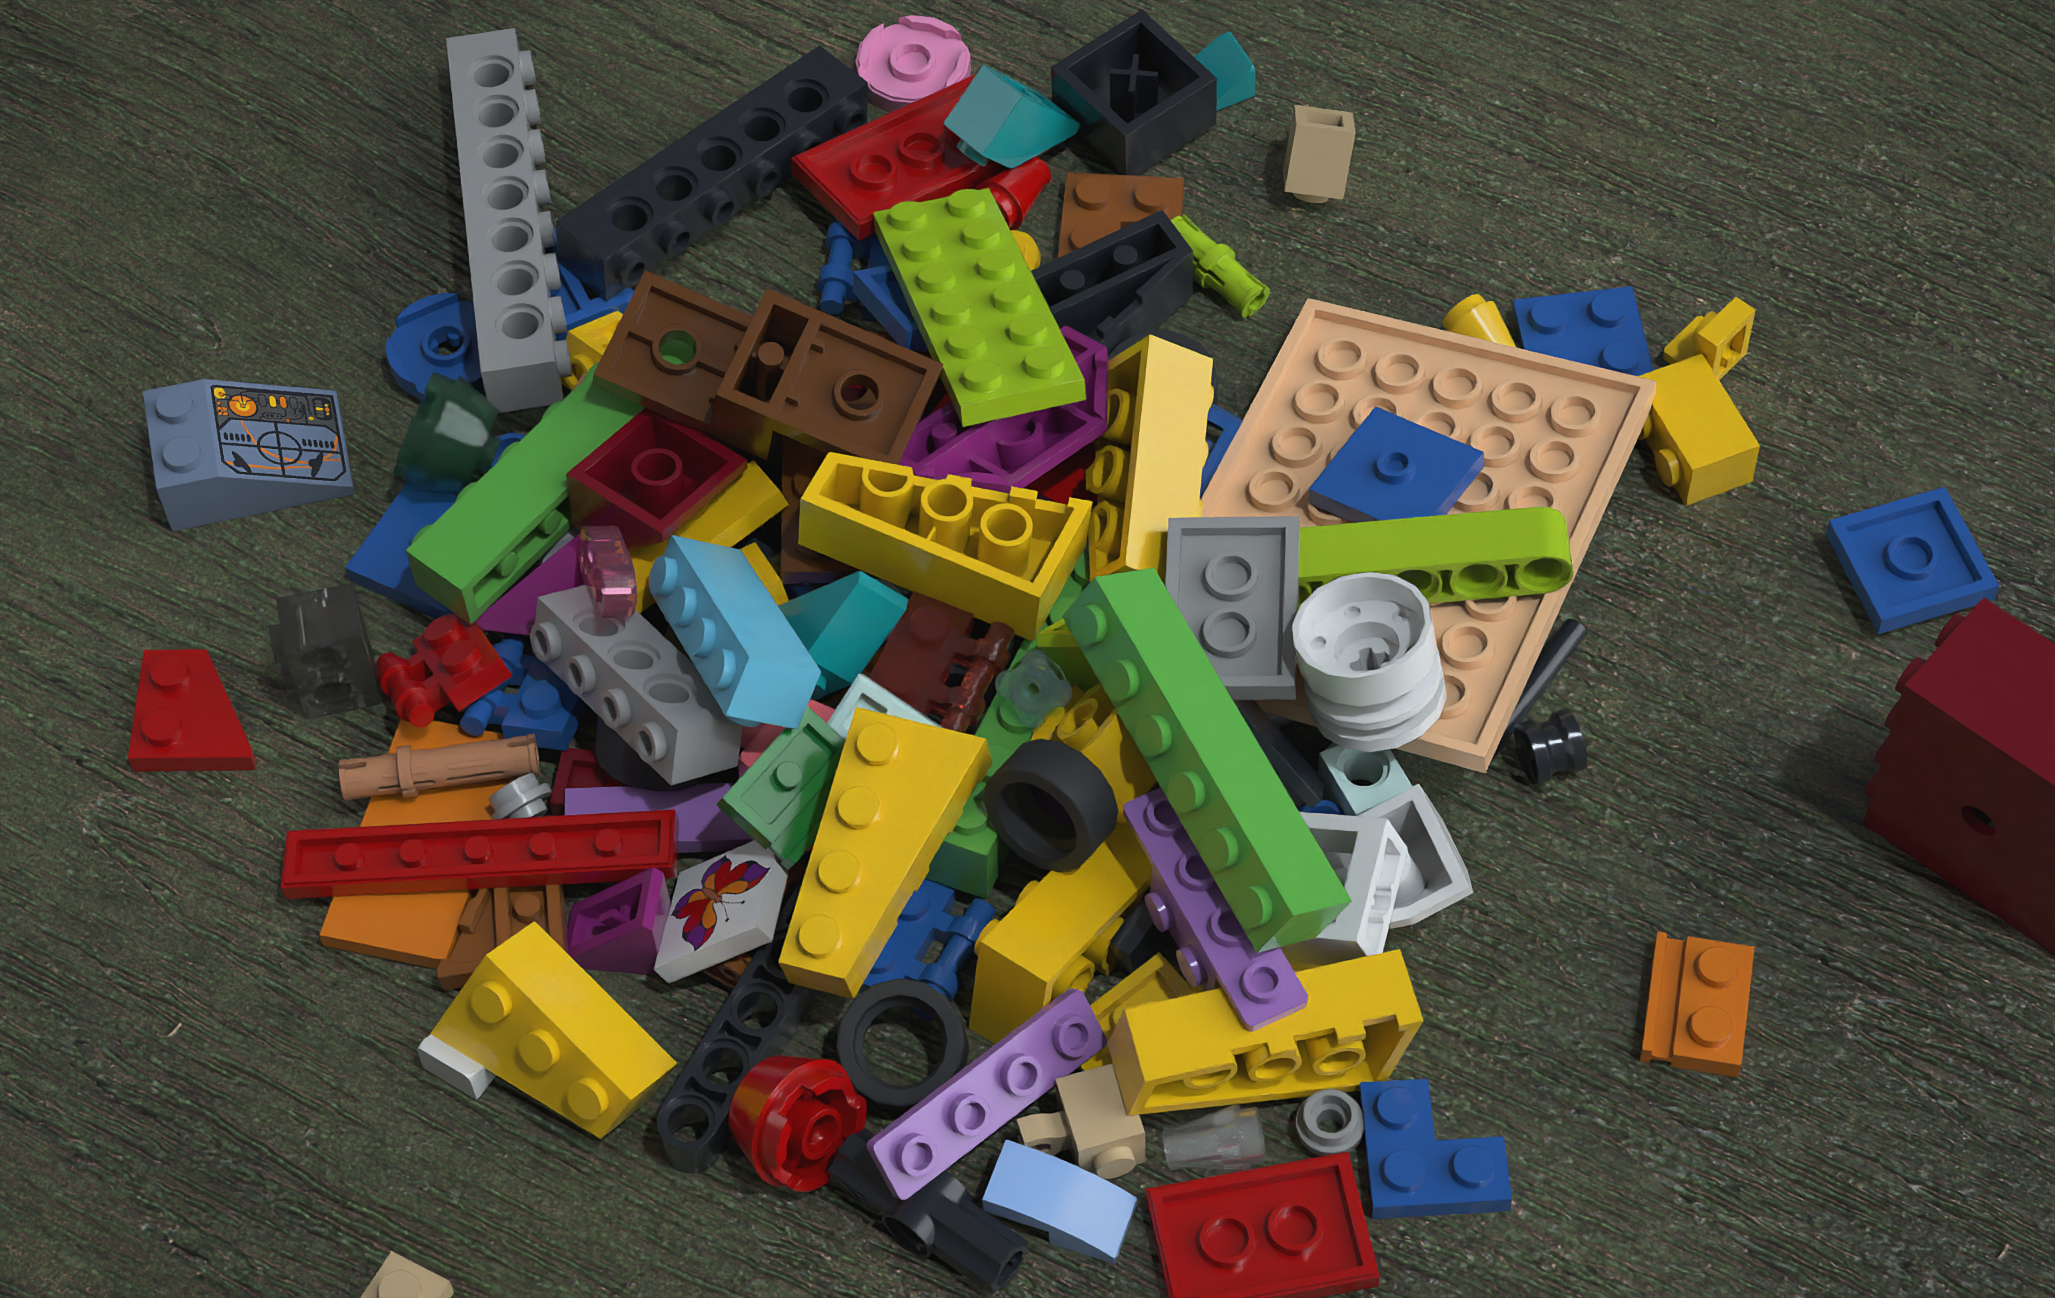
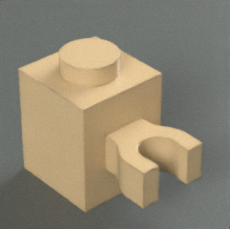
(1318, 153)
(1089, 1123)

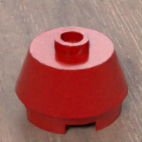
(794, 1118)

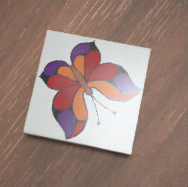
(721, 910)

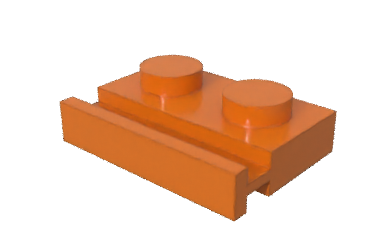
(1697, 1004)

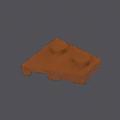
(497, 916)

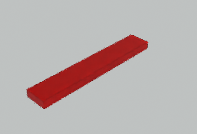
(479, 854)

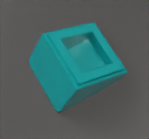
(1231, 68)

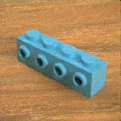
(734, 633)

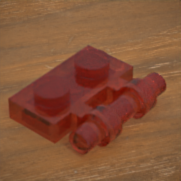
(924, 651)

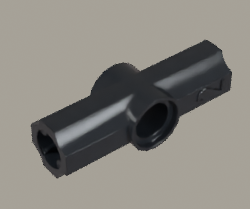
(934, 1219)

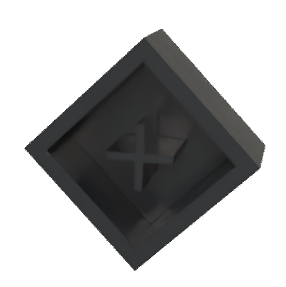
(1135, 94)

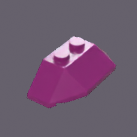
(1019, 446)

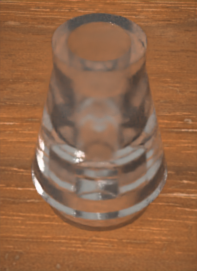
(1217, 1141)

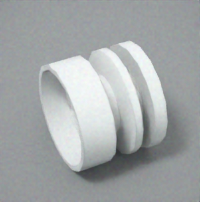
(1369, 661)

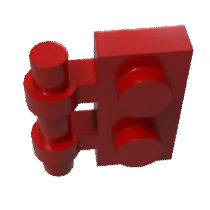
(451, 665)

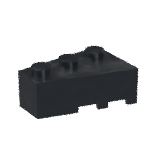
(1120, 281)

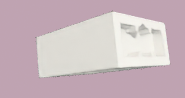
(1370, 883)

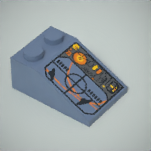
(244, 449)

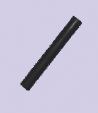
(1544, 671)

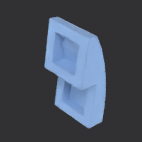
(1060, 1198)

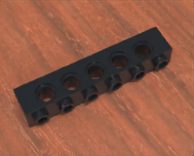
(709, 173)

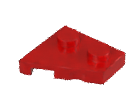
(185, 717)

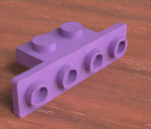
(1209, 936)
(986, 1094)

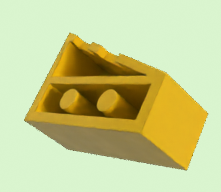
(554, 1033)

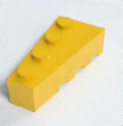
(1149, 455)
(946, 539)
(882, 825)
(1056, 935)
(1201, 1055)

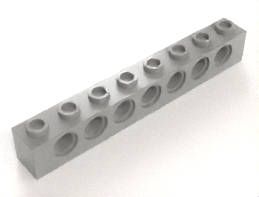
(505, 223)

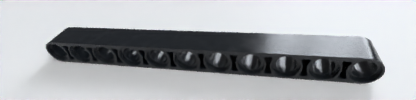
(758, 990)

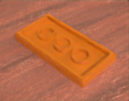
(413, 925)

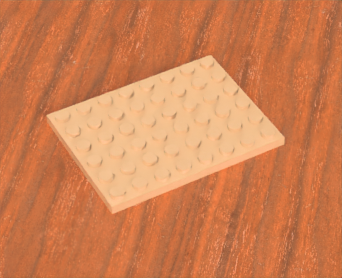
(1548, 438)

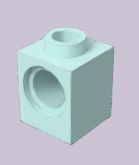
(1342, 765)

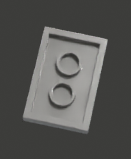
(1240, 597)

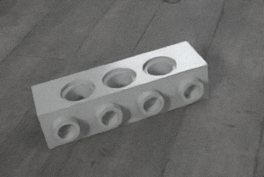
(636, 686)

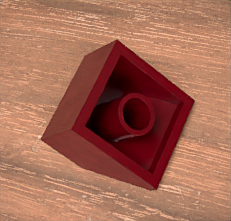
(650, 479)

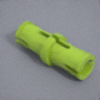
(1216, 268)

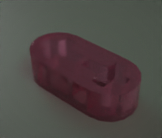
(607, 571)

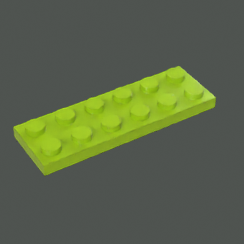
(978, 307)

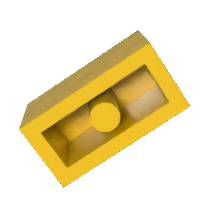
(1697, 432)

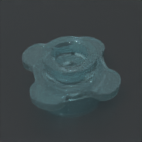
(1048, 677)

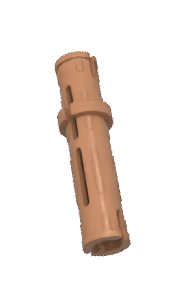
(438, 767)

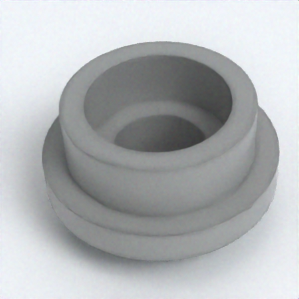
(521, 798)
(1335, 1106)

